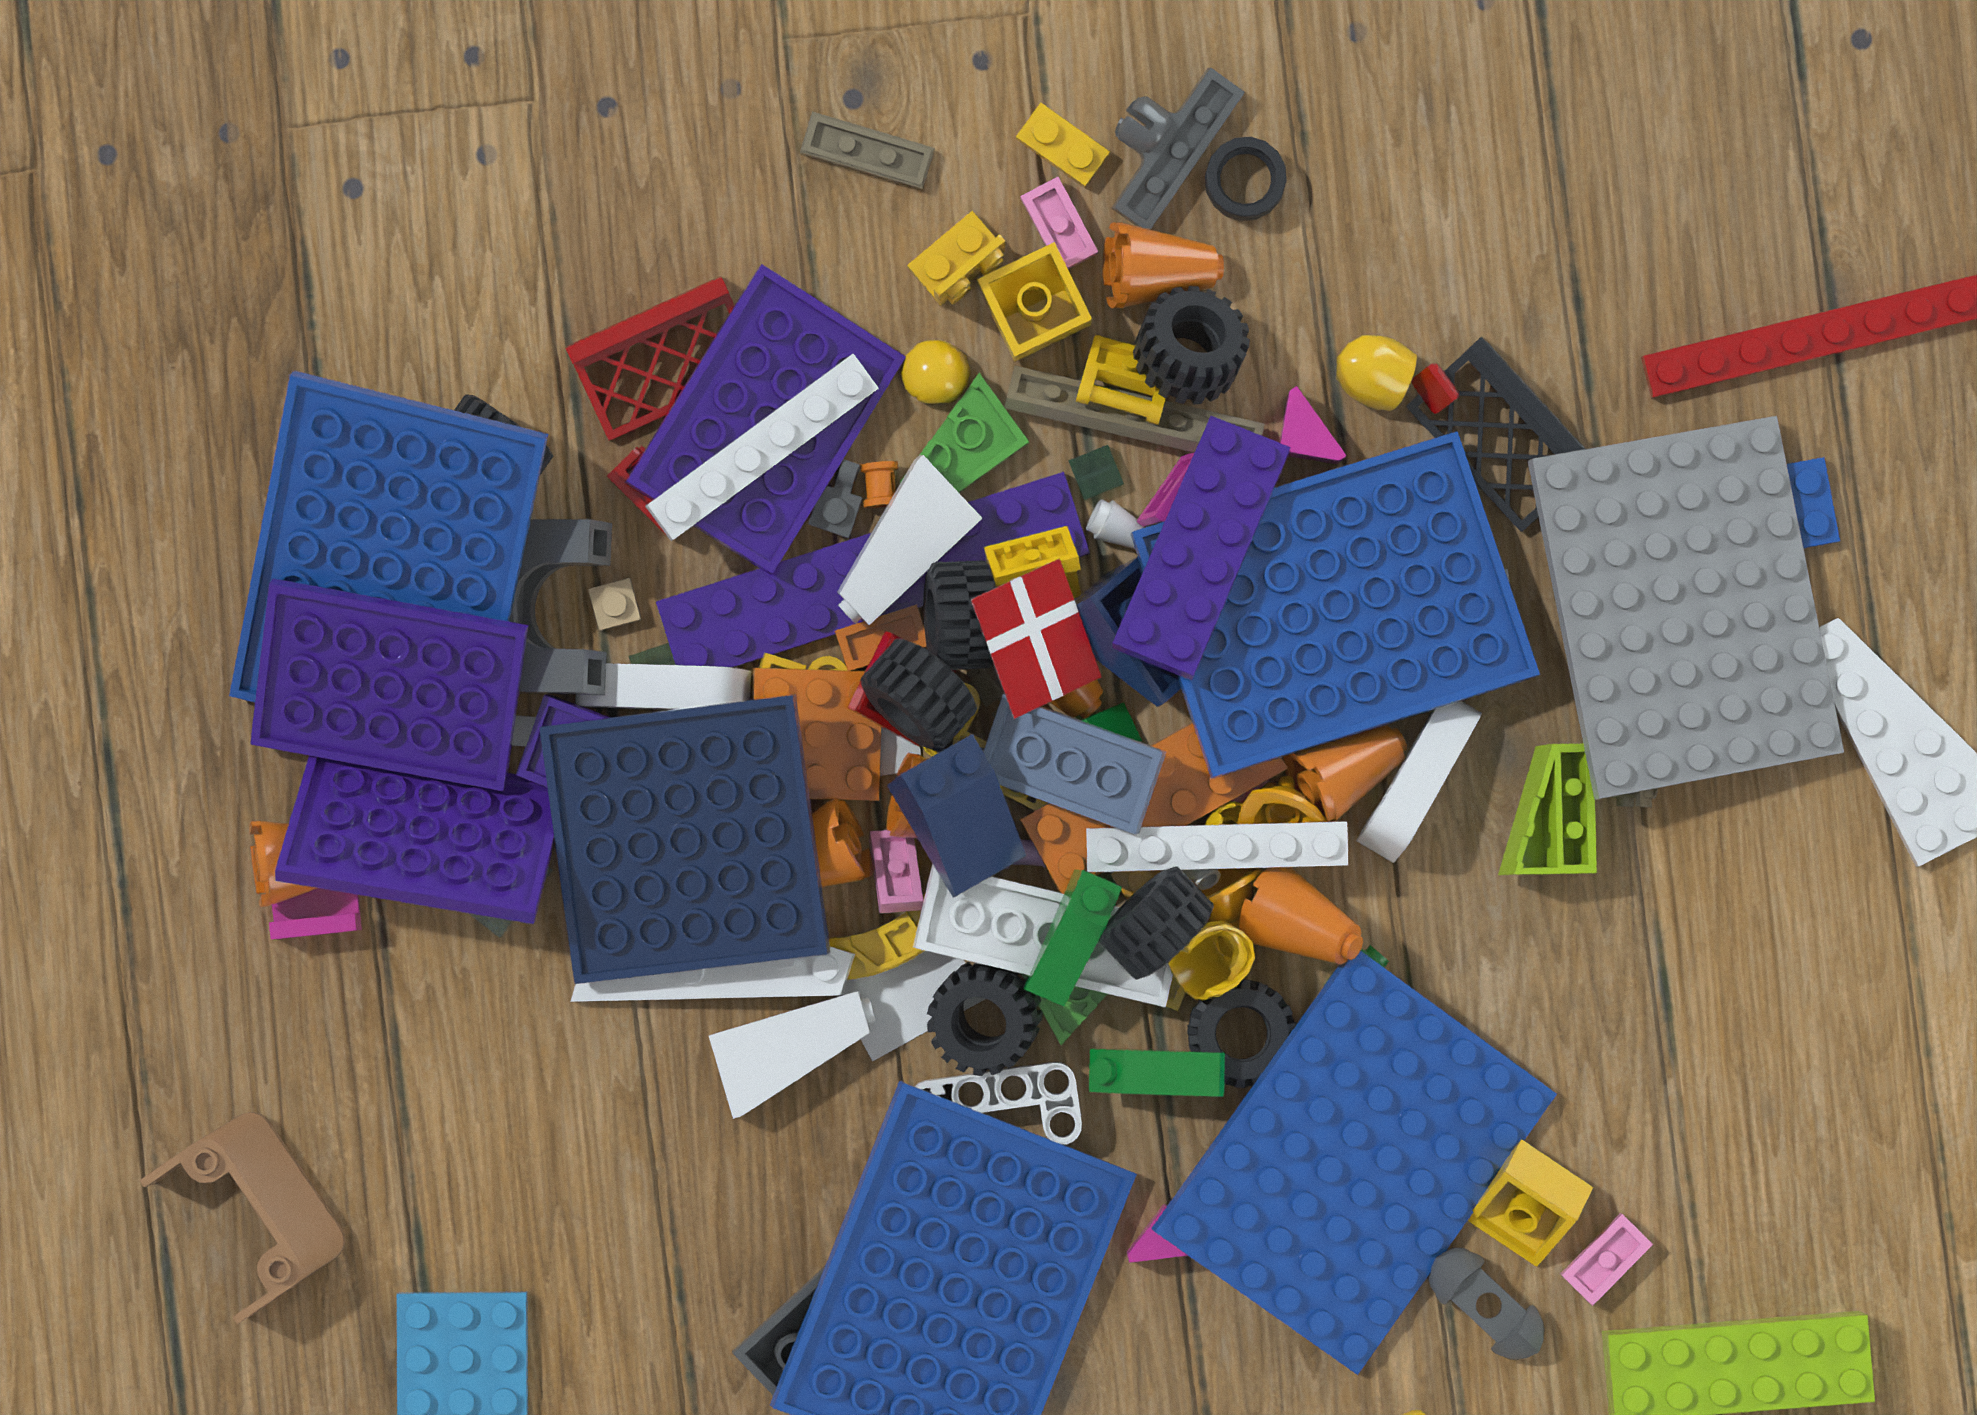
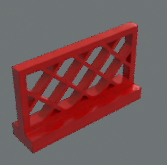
(639, 329)

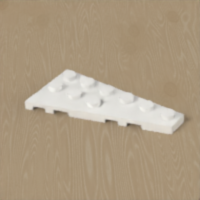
(1907, 749)
(780, 978)

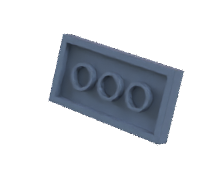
(1074, 765)

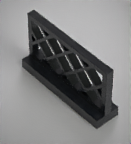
(1526, 405)

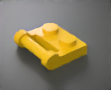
(1114, 364)

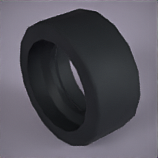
(1257, 148)

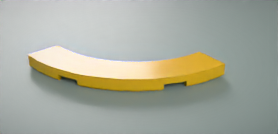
(881, 947)

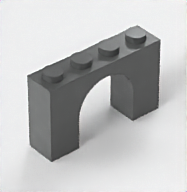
(548, 548)

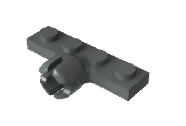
(1170, 144)

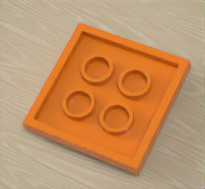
(837, 743)

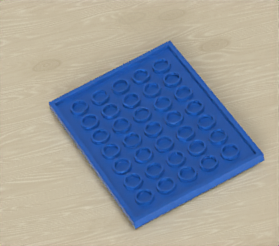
(391, 506)
(1356, 609)
(1354, 1161)
(954, 1269)

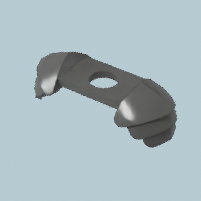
(1459, 1278)

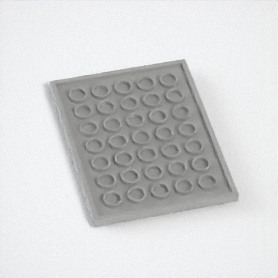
(1685, 607)

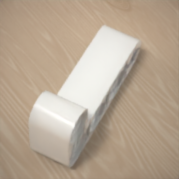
(669, 687)
(1419, 780)
(1034, 1095)

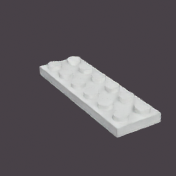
(1005, 929)

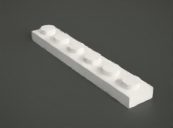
(761, 447)
(1218, 846)

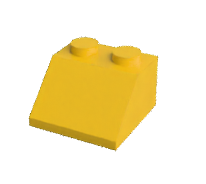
(1034, 302)
(1530, 1203)

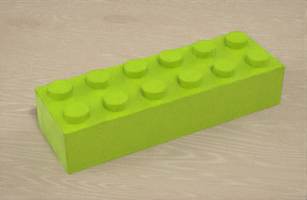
(1739, 1365)

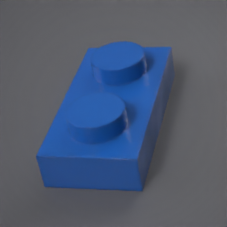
(1813, 502)

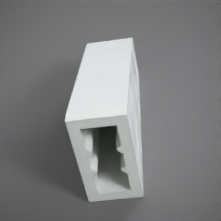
(912, 533)
(780, 1049)

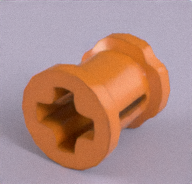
(879, 483)

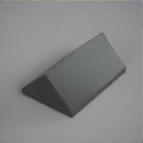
(770, 1345)

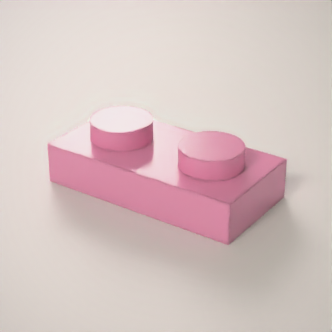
(1059, 222)
(895, 872)
(1606, 1259)

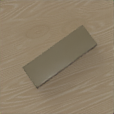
(867, 151)

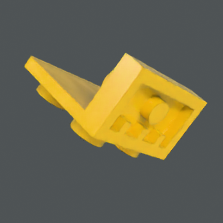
(957, 259)
(1025, 554)

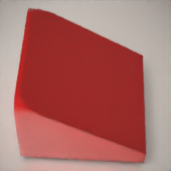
(1435, 388)

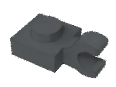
(837, 507)

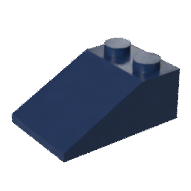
(1102, 613)
(959, 815)

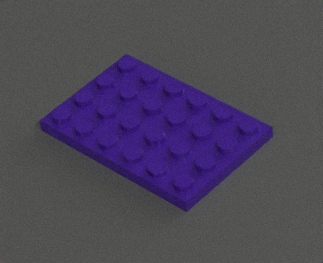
(758, 361)
(388, 684)
(420, 839)

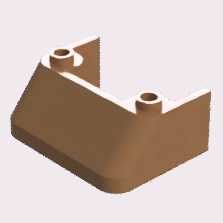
(278, 1193)

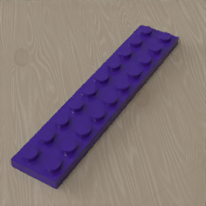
(799, 602)

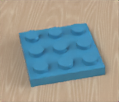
(462, 1353)

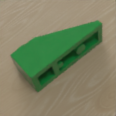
(1072, 936)
(1156, 1072)

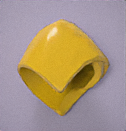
(1376, 371)
(1213, 961)

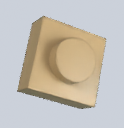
(614, 604)

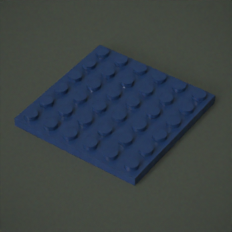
(685, 839)

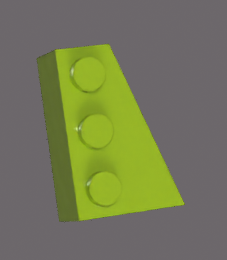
(1554, 816)

